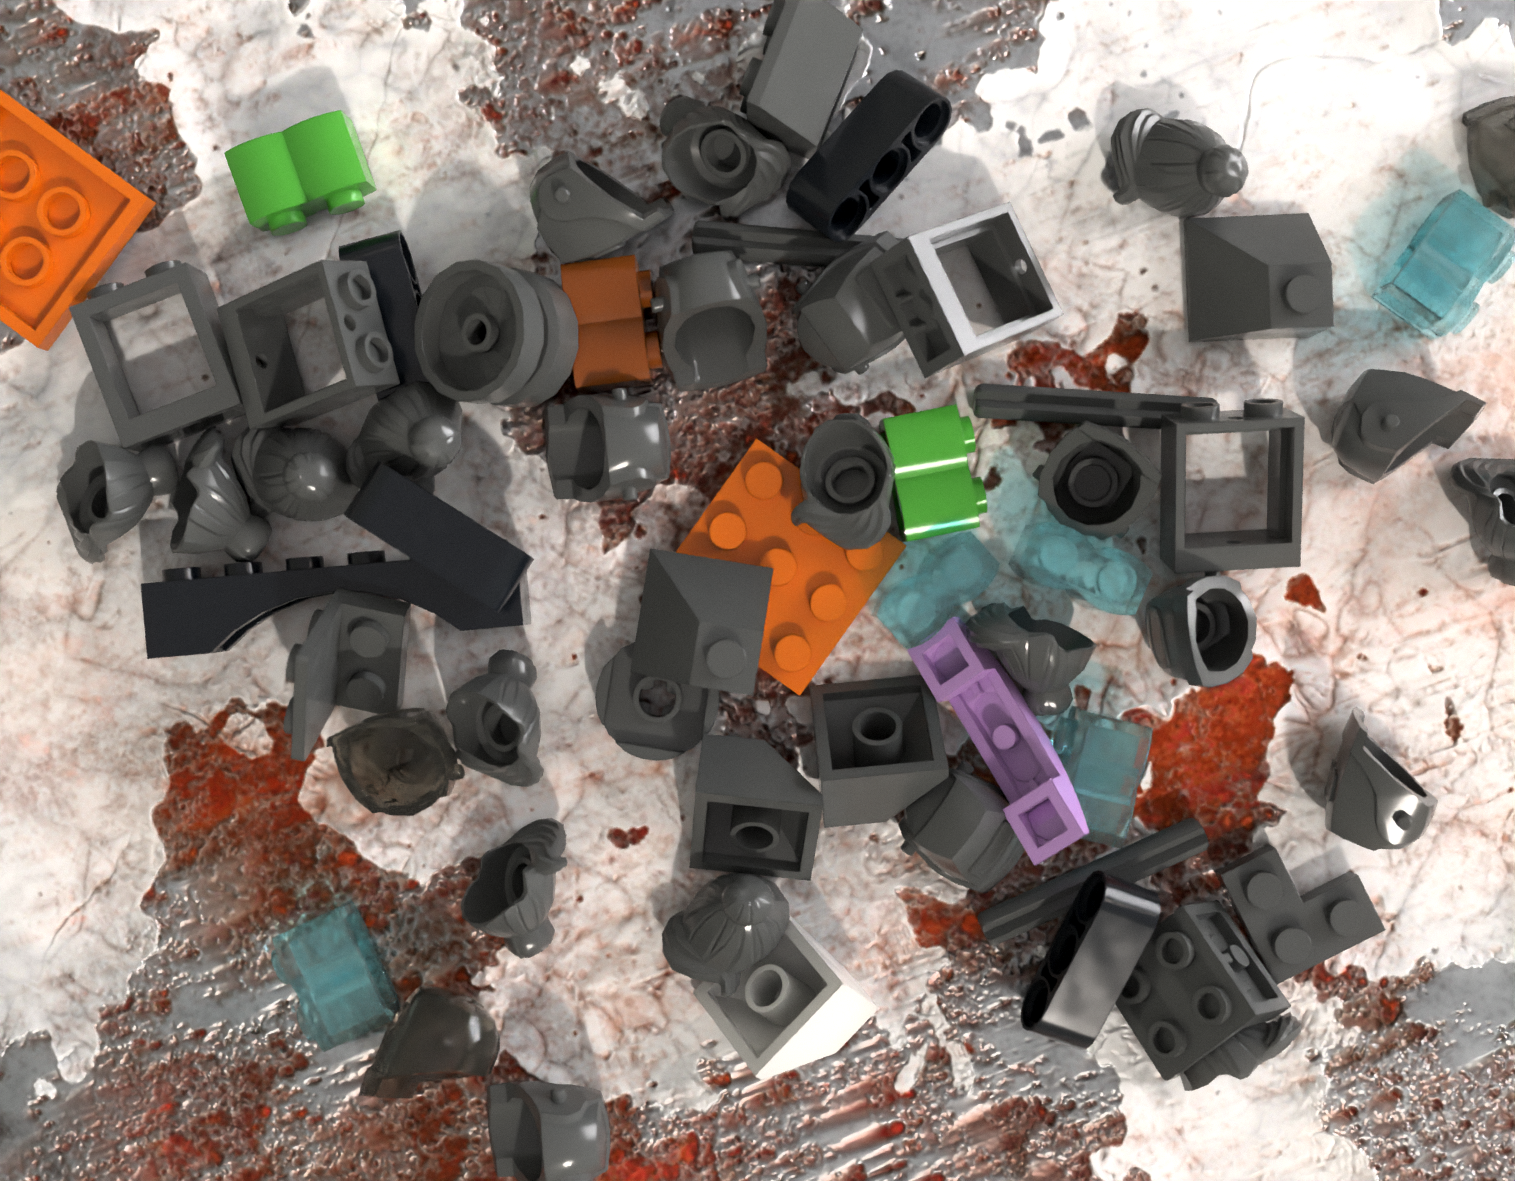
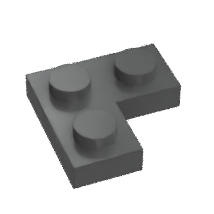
(1292, 929)

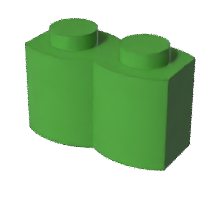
(301, 173)
(932, 473)

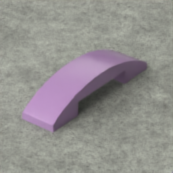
(1008, 737)

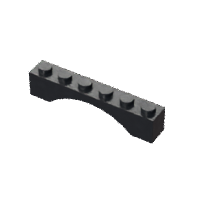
(215, 613)

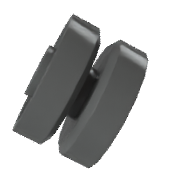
(495, 335)

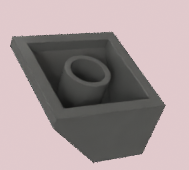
(1256, 278)
(702, 621)
(875, 747)
(753, 811)

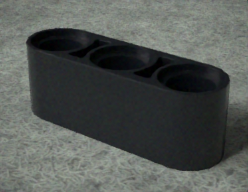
(868, 155)
(397, 298)
(438, 536)
(1090, 960)

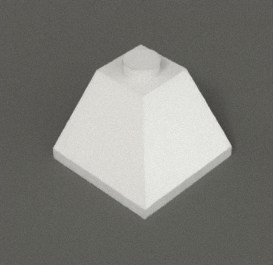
(789, 1006)

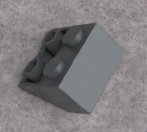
(802, 73)

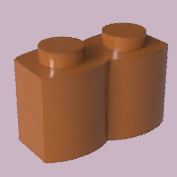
(612, 327)

